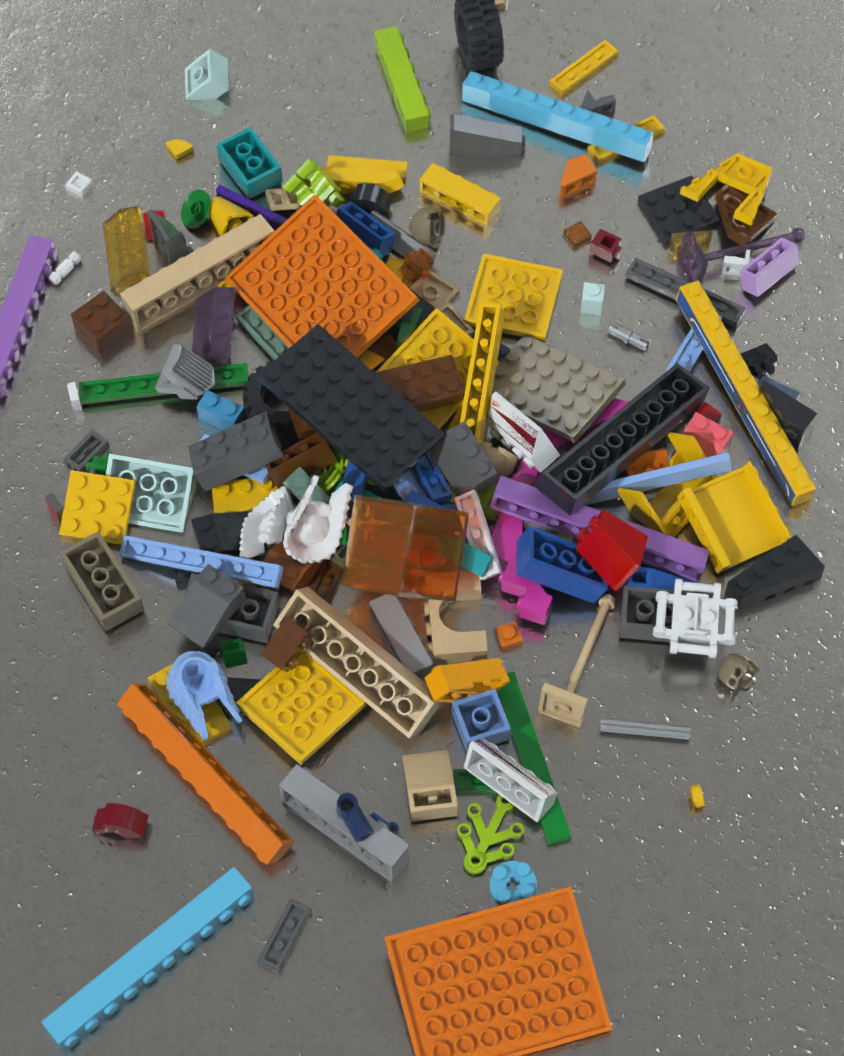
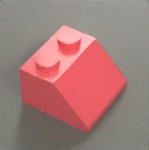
(710, 436)

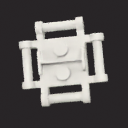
(695, 618)

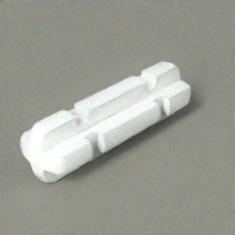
(64, 268)

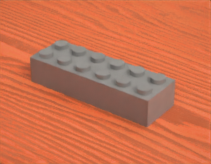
(318, 804)

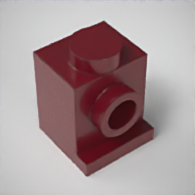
(606, 246)

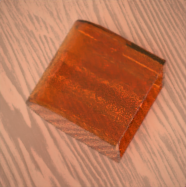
(404, 549)

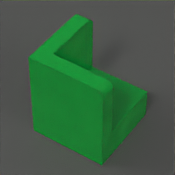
(98, 465)

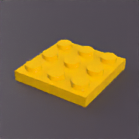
(97, 505)

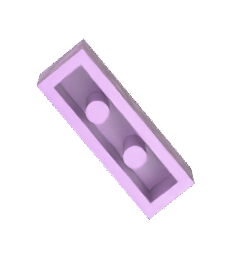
(769, 267)

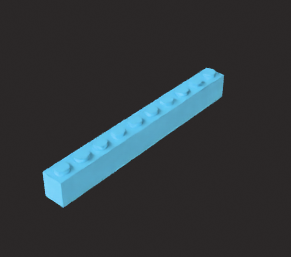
(557, 116)
(148, 958)

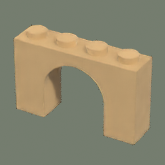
(450, 645)

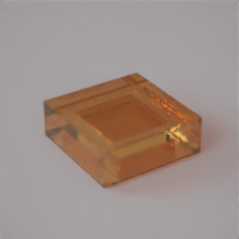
(577, 234)

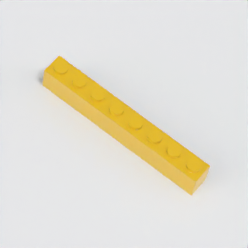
(482, 368)

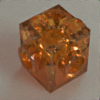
(416, 265)

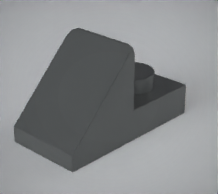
(602, 106)

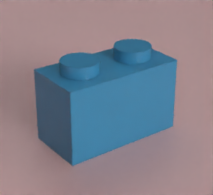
(220, 411)

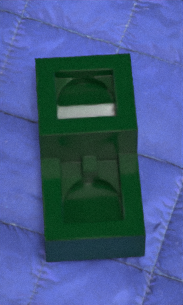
(407, 329)

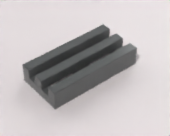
(95, 448)

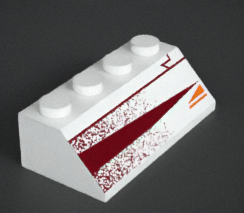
(520, 434)
(509, 779)

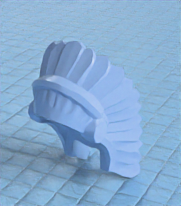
(195, 682)

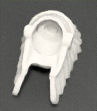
(265, 523)
(316, 527)

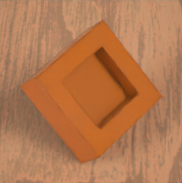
(508, 635)

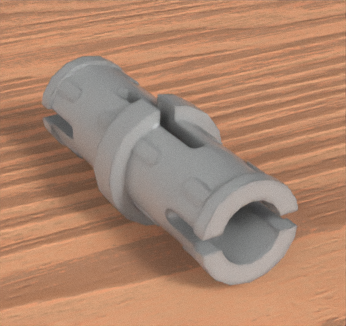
(629, 336)

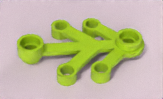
(488, 837)

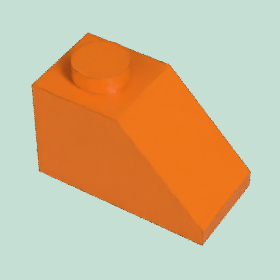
(577, 175)

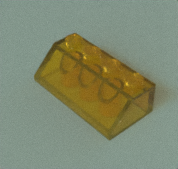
(126, 248)

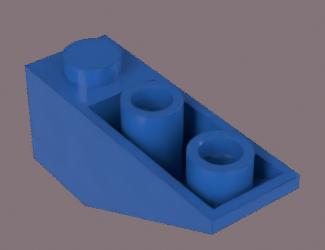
(652, 578)

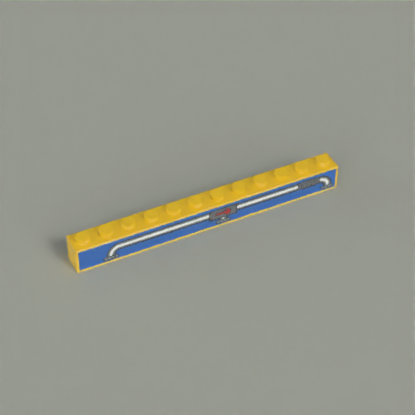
(745, 394)

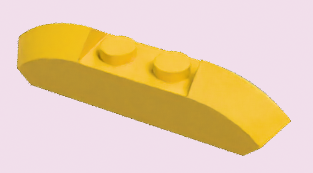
(348, 178)

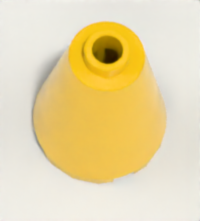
(227, 215)

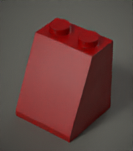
(611, 548)

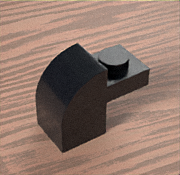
(370, 198)

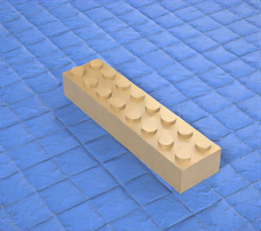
(192, 275)
(362, 663)

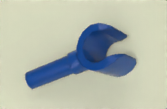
(391, 824)

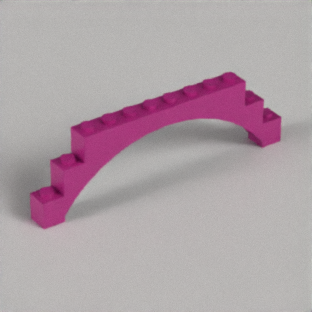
(533, 600)

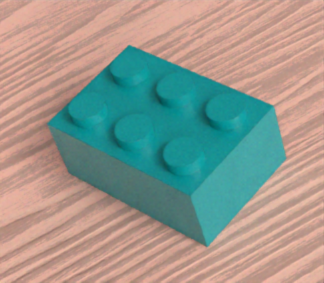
(249, 163)

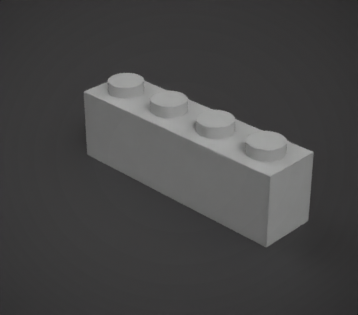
(400, 634)

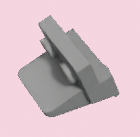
(185, 374)

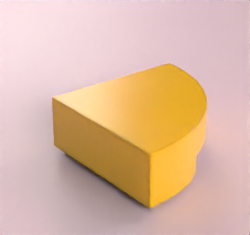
(179, 148)

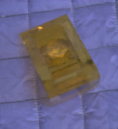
(702, 237)

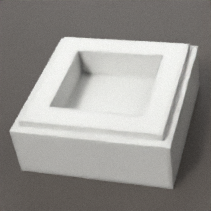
(79, 184)
(74, 397)

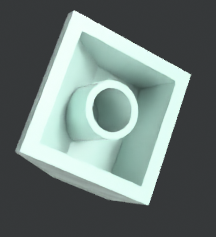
(207, 77)

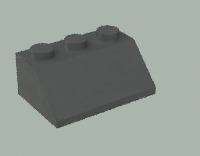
(464, 461)

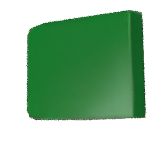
(233, 652)

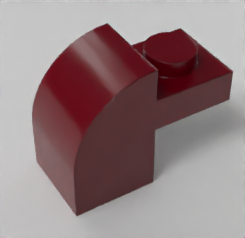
(120, 819)

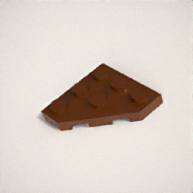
(728, 200)

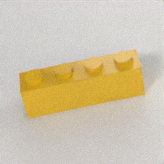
(460, 194)

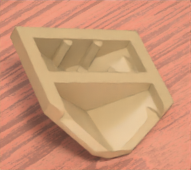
(280, 200)

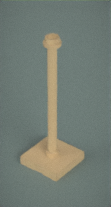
(565, 704)

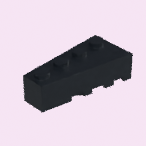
(779, 570)

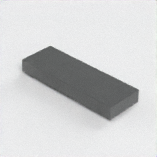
(284, 936)

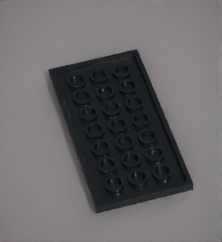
(350, 407)

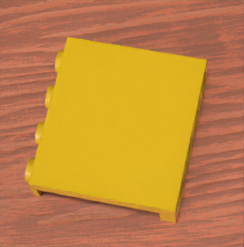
(734, 517)

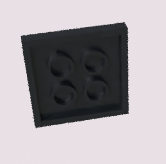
(676, 213)

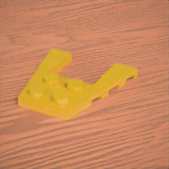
(741, 174)

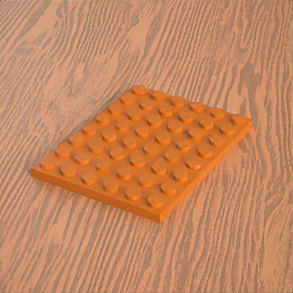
(324, 276)
(499, 980)

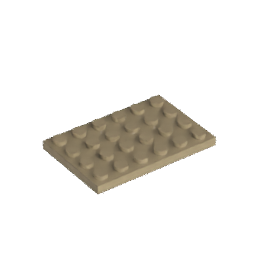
(555, 387)

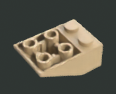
(430, 785)

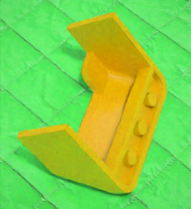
(664, 510)

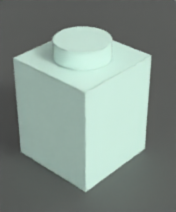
(592, 298)

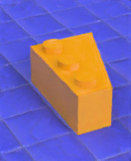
(465, 679)

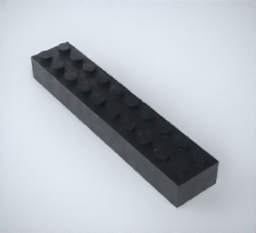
(622, 439)

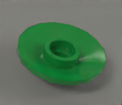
(195, 209)

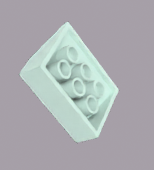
(161, 491)

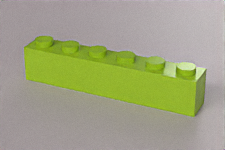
(401, 79)

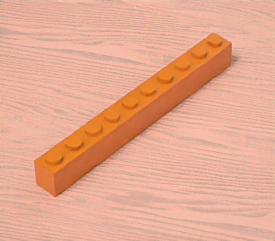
(205, 773)

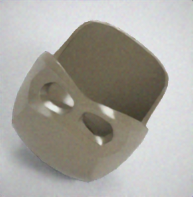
(738, 671)

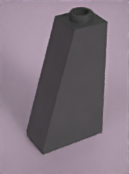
(484, 137)

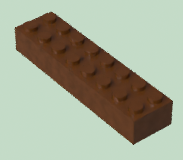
(421, 384)

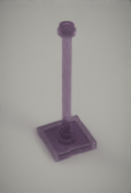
(695, 263)

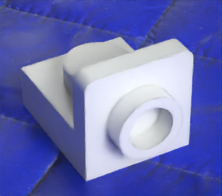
(733, 264)

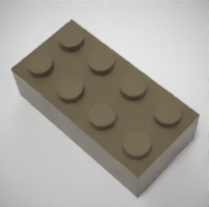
(102, 581)

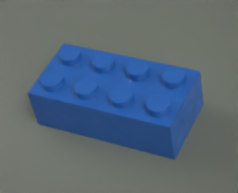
(557, 565)

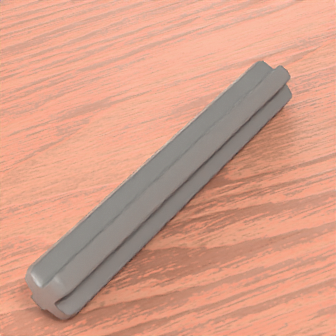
(645, 728)

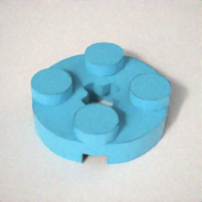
(512, 871)

